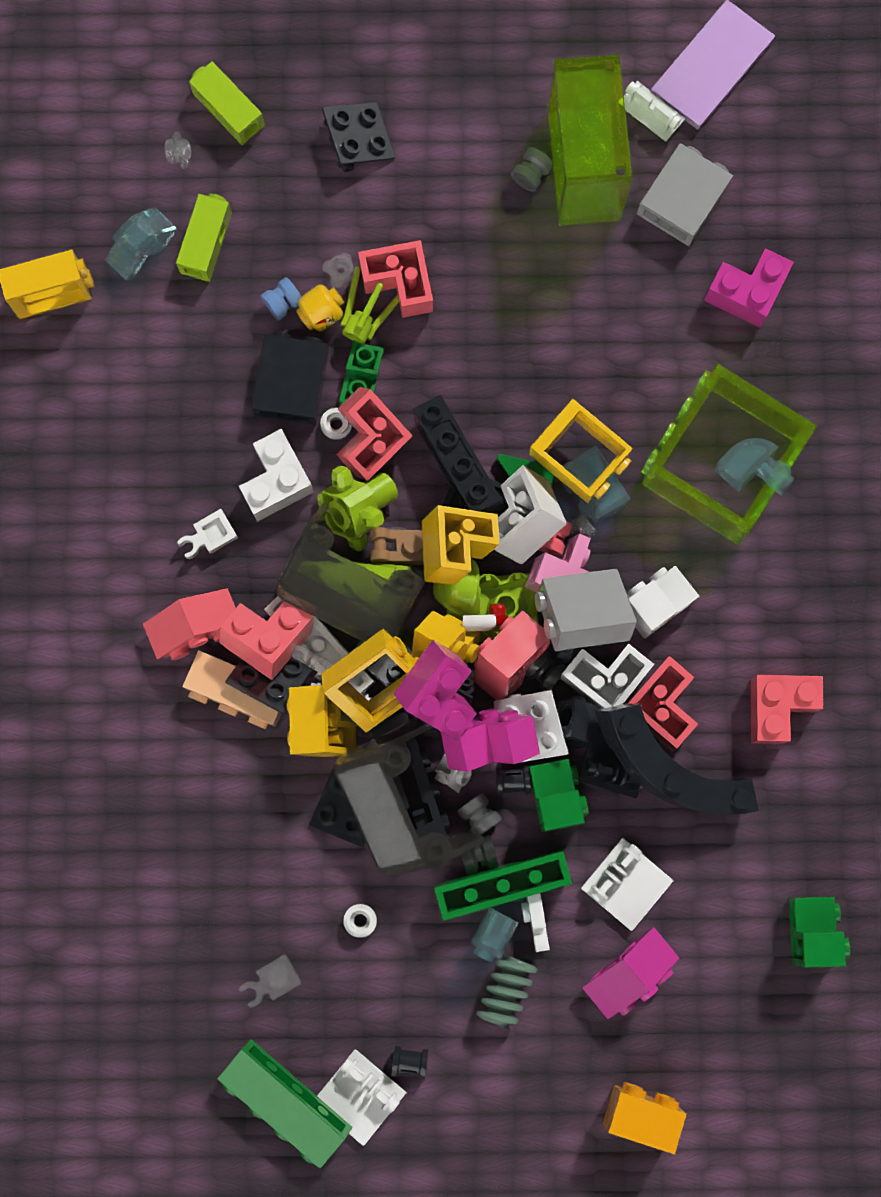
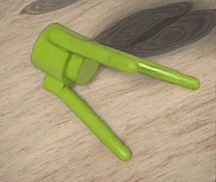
(359, 326)

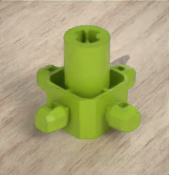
(356, 505)

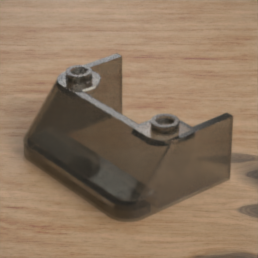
(345, 591)
(379, 811)

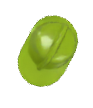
(462, 597)

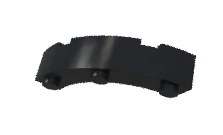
(660, 775)

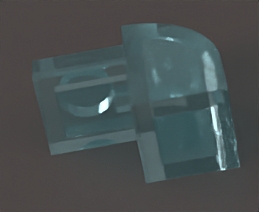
(137, 239)
(752, 458)

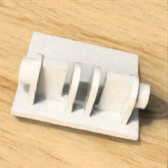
(545, 717)
(627, 884)
(361, 1096)

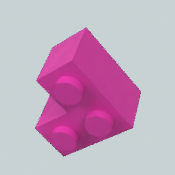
(746, 294)
(432, 688)
(492, 738)
(632, 975)

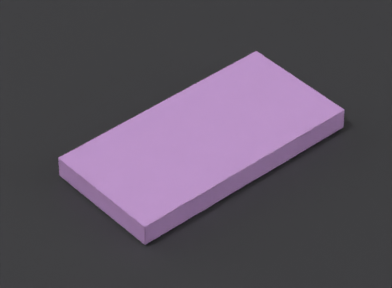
(713, 64)

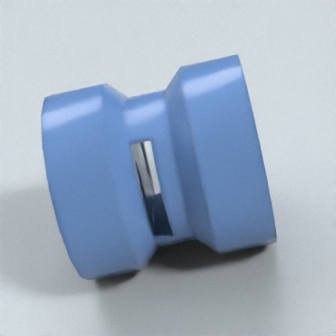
(281, 298)

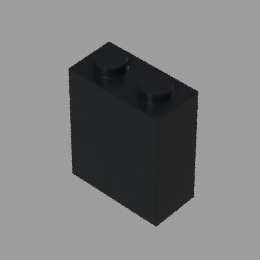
(290, 378)

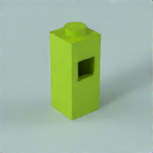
(226, 102)
(204, 237)

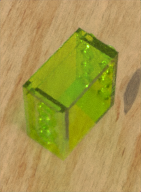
(588, 139)
(753, 402)

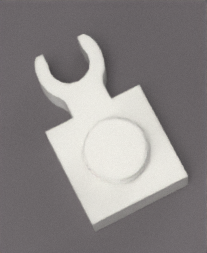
(212, 532)
(533, 913)

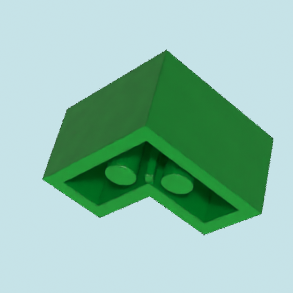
(556, 797)
(814, 933)

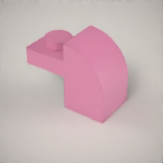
(548, 566)

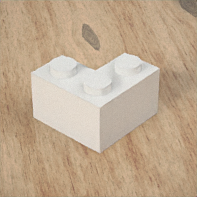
(282, 483)
(531, 515)
(660, 599)
(606, 686)

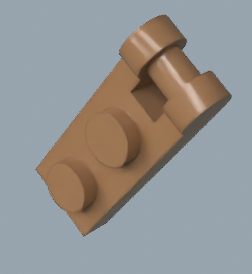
(407, 546)

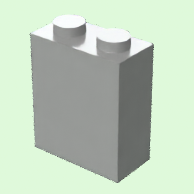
(685, 194)
(585, 609)

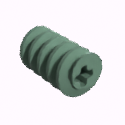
(507, 992)

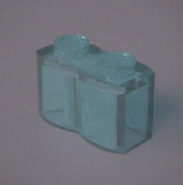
(493, 935)

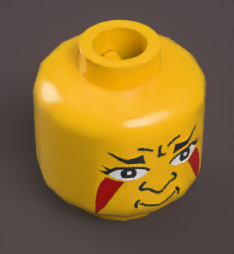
(320, 308)

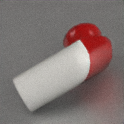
(486, 622)

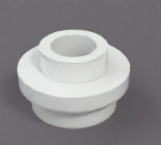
(326, 420)
(349, 920)

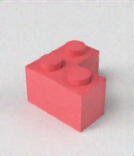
(399, 268)
(377, 437)
(188, 623)
(262, 642)
(509, 655)
(775, 698)
(657, 700)

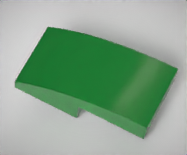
(361, 369)

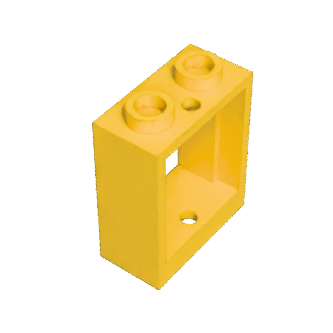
(46, 284)
(570, 414)
(338, 689)

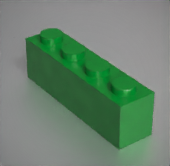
(502, 884)
(285, 1104)

